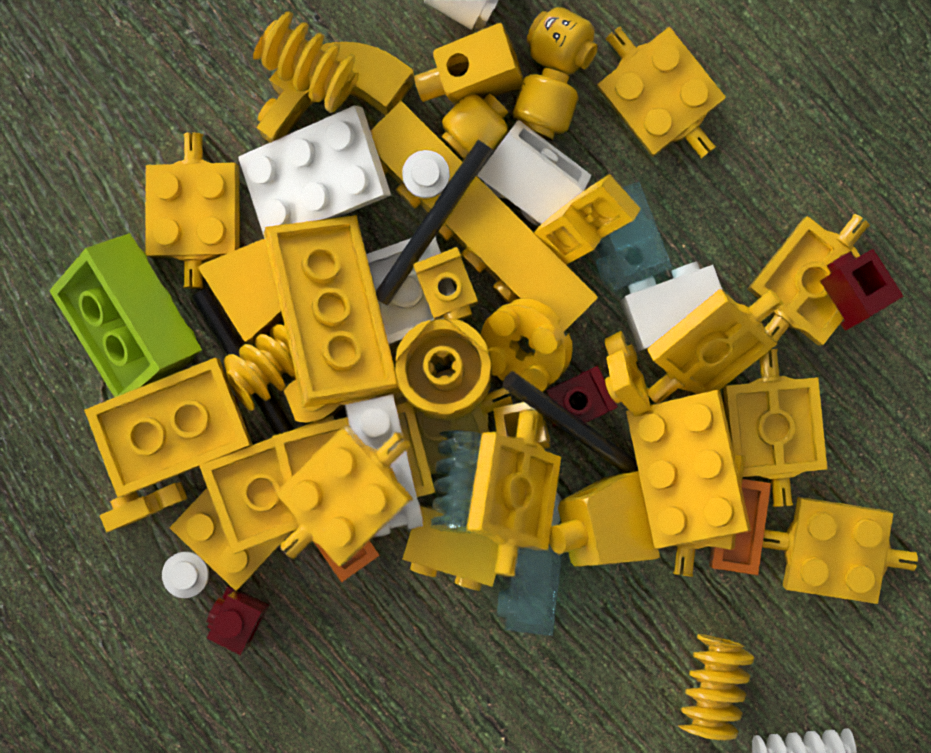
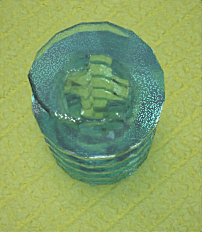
(457, 486)

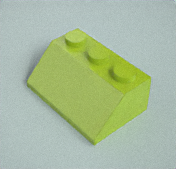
(124, 315)

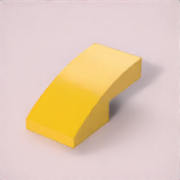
(587, 219)

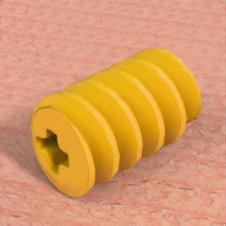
(306, 62)
(260, 366)
(717, 689)

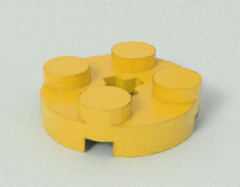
(545, 336)

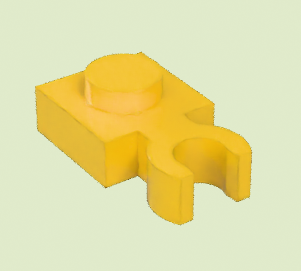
(625, 381)
(132, 508)

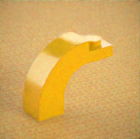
(381, 83)

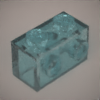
(633, 250)
(532, 593)

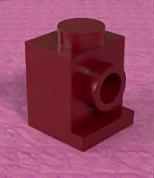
(860, 287)
(592, 386)
(235, 620)

